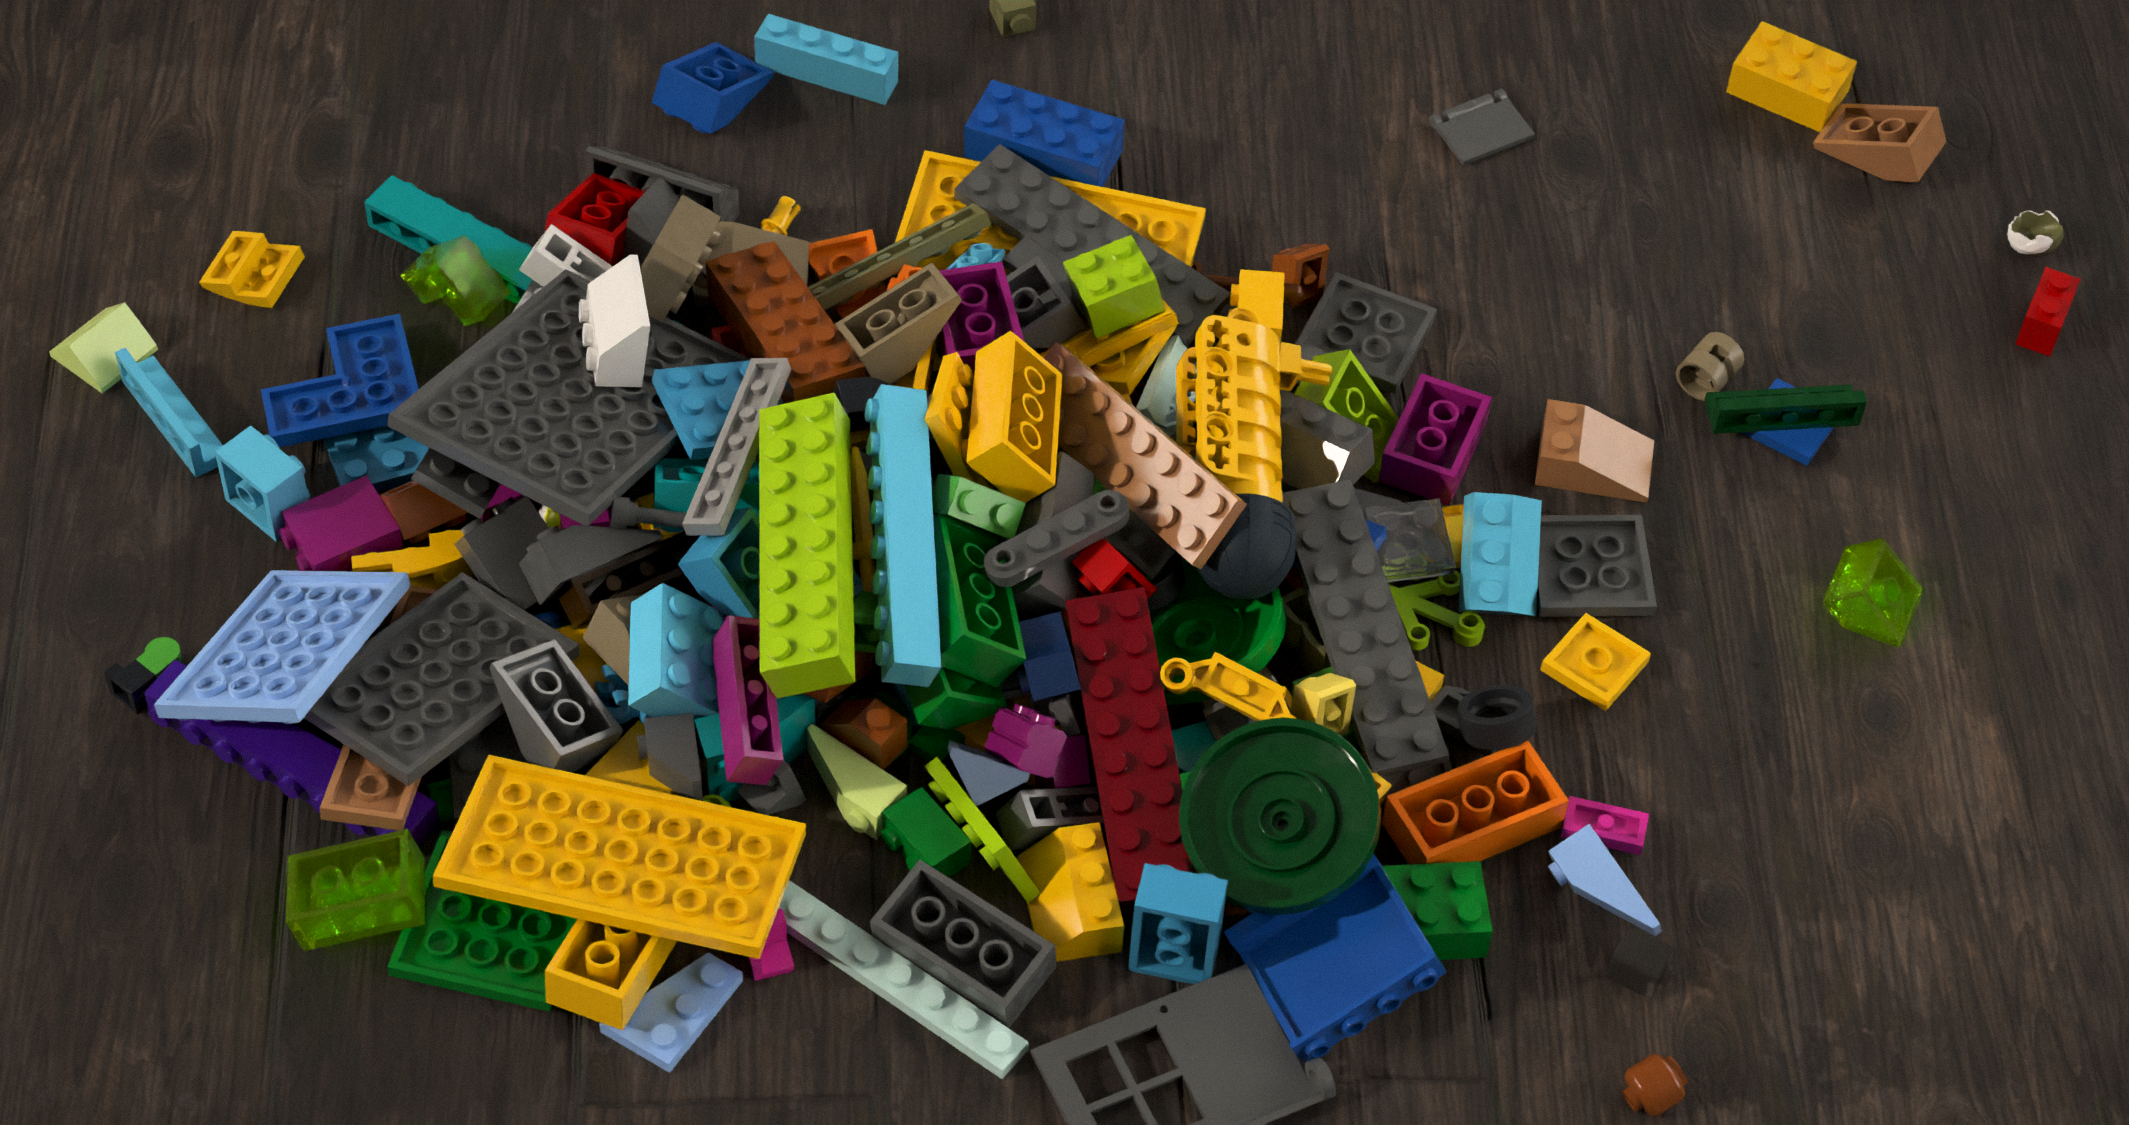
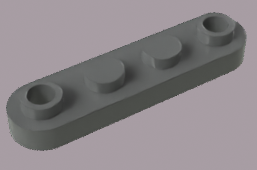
(1056, 538)

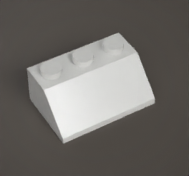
(616, 325)

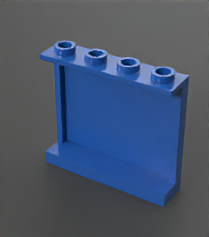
(1338, 962)

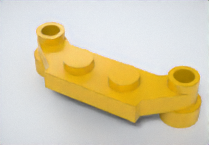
(1229, 685)

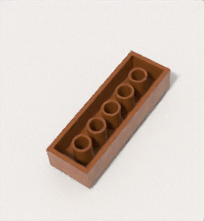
(780, 318)

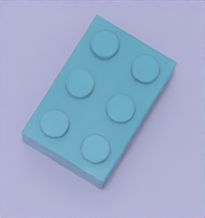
(672, 654)

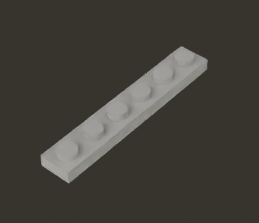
(735, 448)

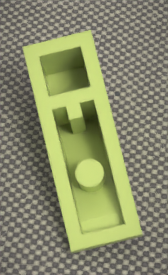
(854, 782)

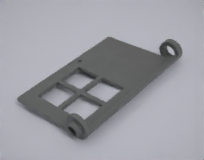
(1222, 1047)

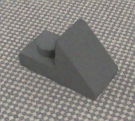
(1065, 708)
(777, 795)

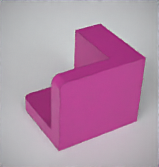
(776, 955)

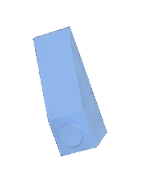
(1595, 875)

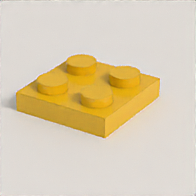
(1595, 661)

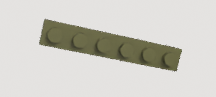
(874, 269)

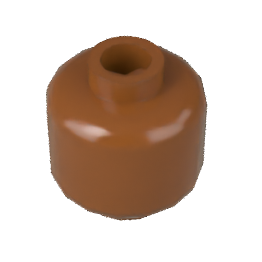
(1654, 1085)

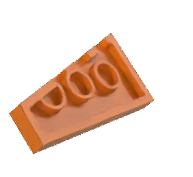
(838, 253)

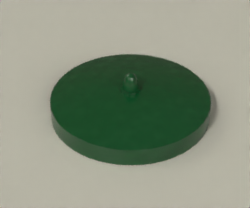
(1281, 815)

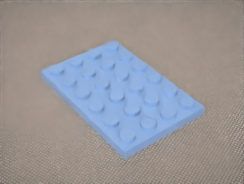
(283, 646)

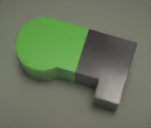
(131, 682)

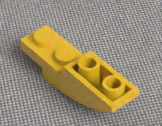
(425, 566)

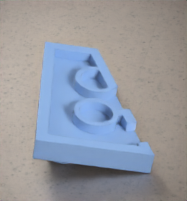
(677, 1011)

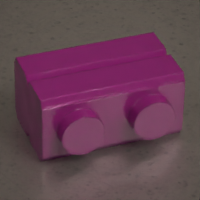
(1026, 740)

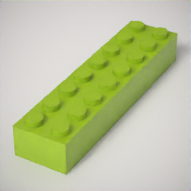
(806, 546)

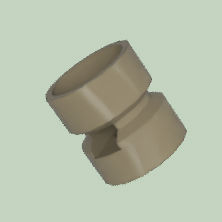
(1710, 365)

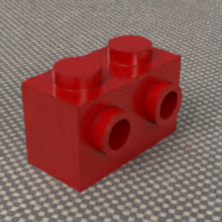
(1108, 571)

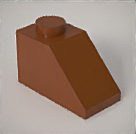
(1305, 267)
(868, 729)

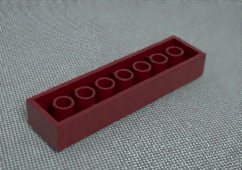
(1128, 736)

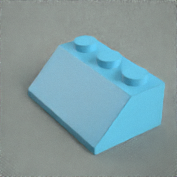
(1500, 554)

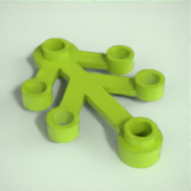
(1412, 599)

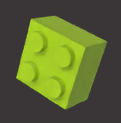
(1114, 286)

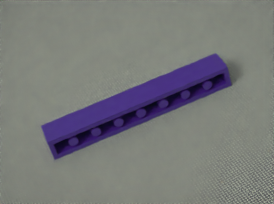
(282, 755)

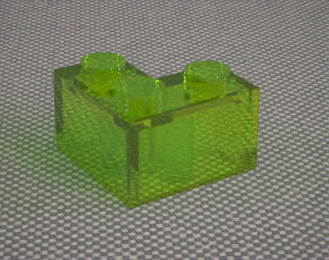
(459, 277)

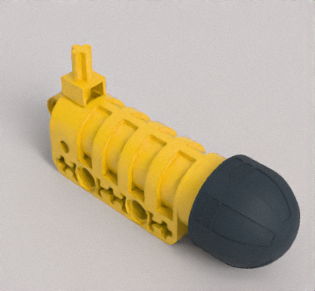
(1242, 442)

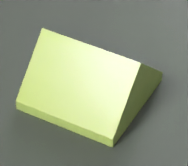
(93, 346)

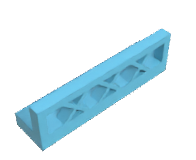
(170, 412)

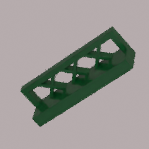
(1785, 408)

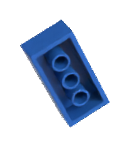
(1045, 132)

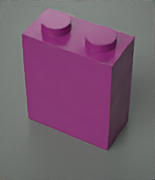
(339, 526)

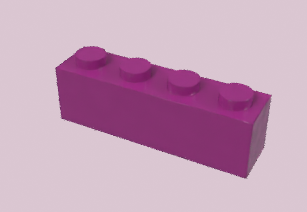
(745, 704)

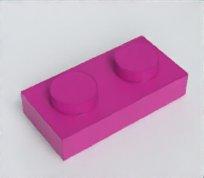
(1614, 825)

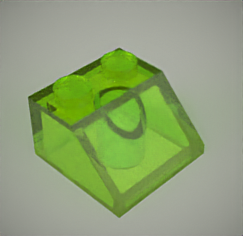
(1873, 592)

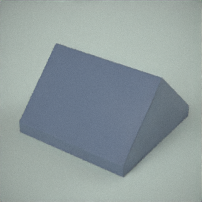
(983, 773)

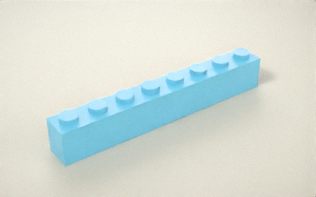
(903, 537)

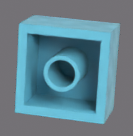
(261, 479)

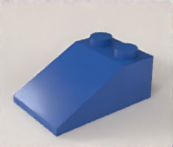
(709, 86)

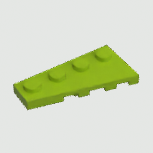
(979, 829)

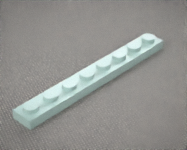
(901, 982)

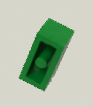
(925, 833)

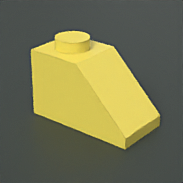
(1325, 701)

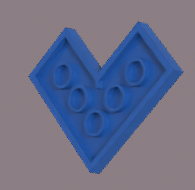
(369, 383)

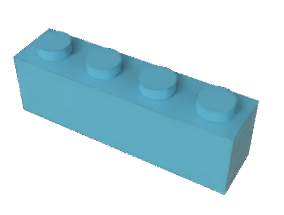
(826, 59)

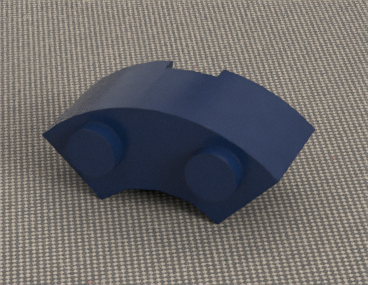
(1048, 658)

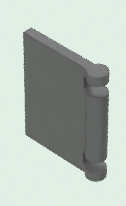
(1482, 127)

